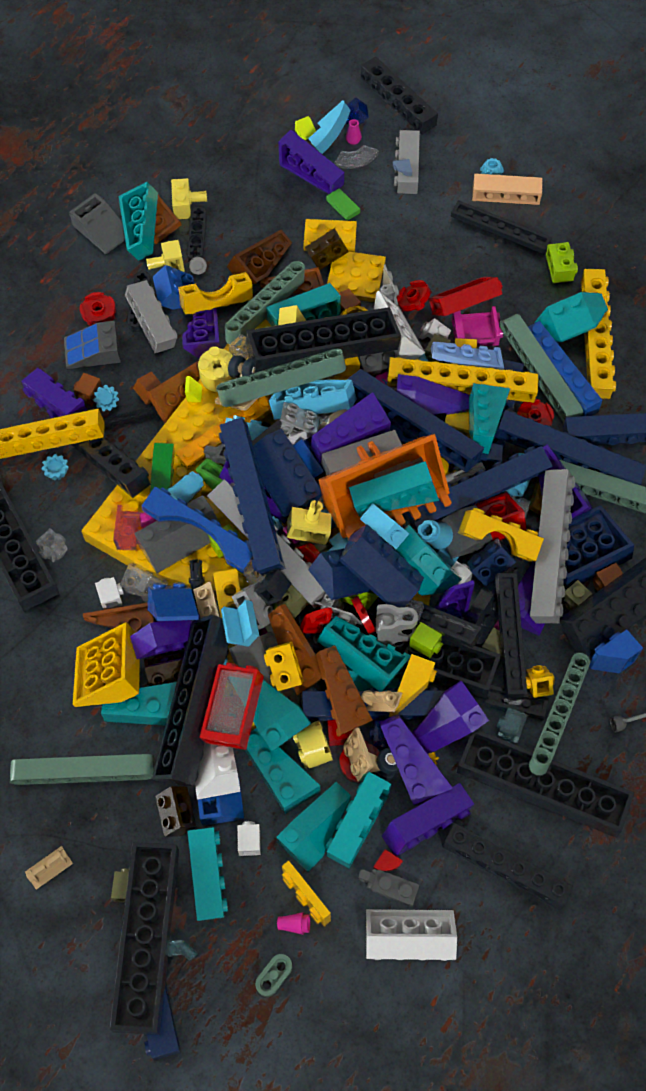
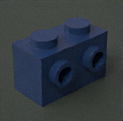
(491, 560)

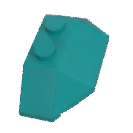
(573, 315)
(422, 557)

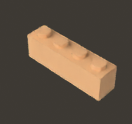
(507, 189)

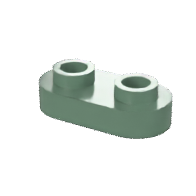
(273, 975)

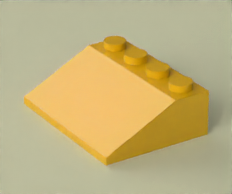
(106, 669)

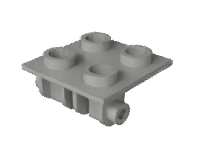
(388, 288)
(293, 416)
(337, 608)

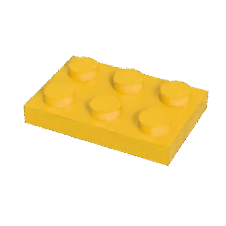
(316, 228)
(305, 894)

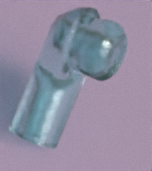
(180, 947)

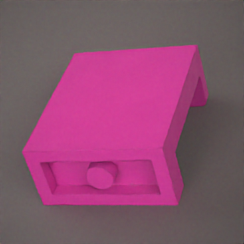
(478, 326)

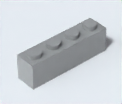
(408, 149)
(151, 316)
(348, 455)

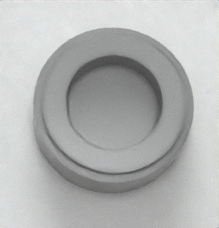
(197, 265)

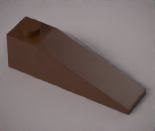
(261, 257)

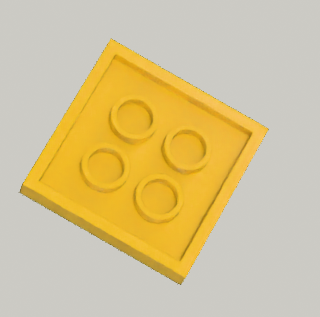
(359, 273)

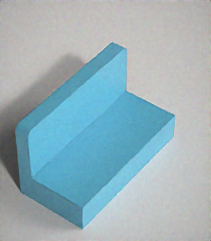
(240, 624)

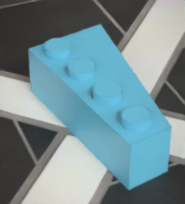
(316, 396)

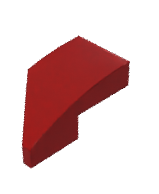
(315, 621)

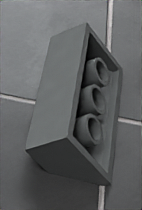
(172, 541)
(254, 657)

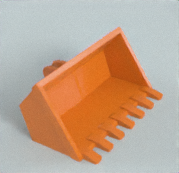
(336, 486)

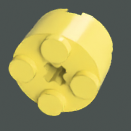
(214, 368)
(313, 746)

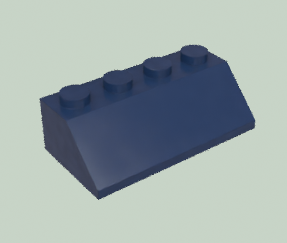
(285, 473)
(381, 567)
(335, 577)

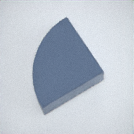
(403, 166)

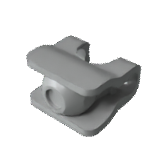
(390, 624)

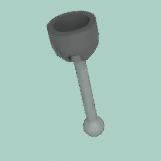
(619, 722)

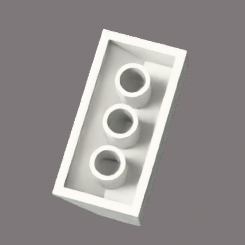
(409, 345)
(217, 772)
(411, 934)

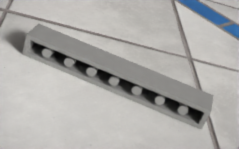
(550, 563)
(296, 568)

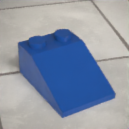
(171, 602)

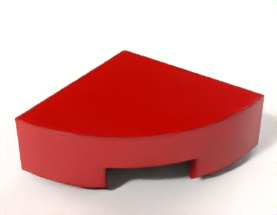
(387, 862)

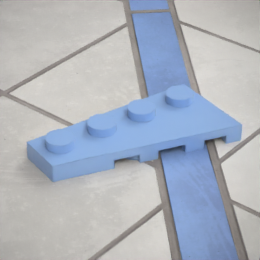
(467, 355)

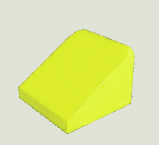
(305, 128)
(193, 390)

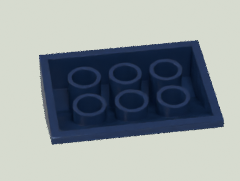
(594, 545)

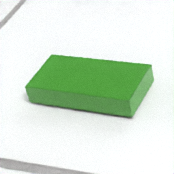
(343, 204)

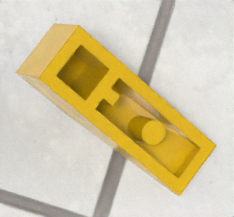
(415, 680)

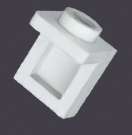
(434, 327)

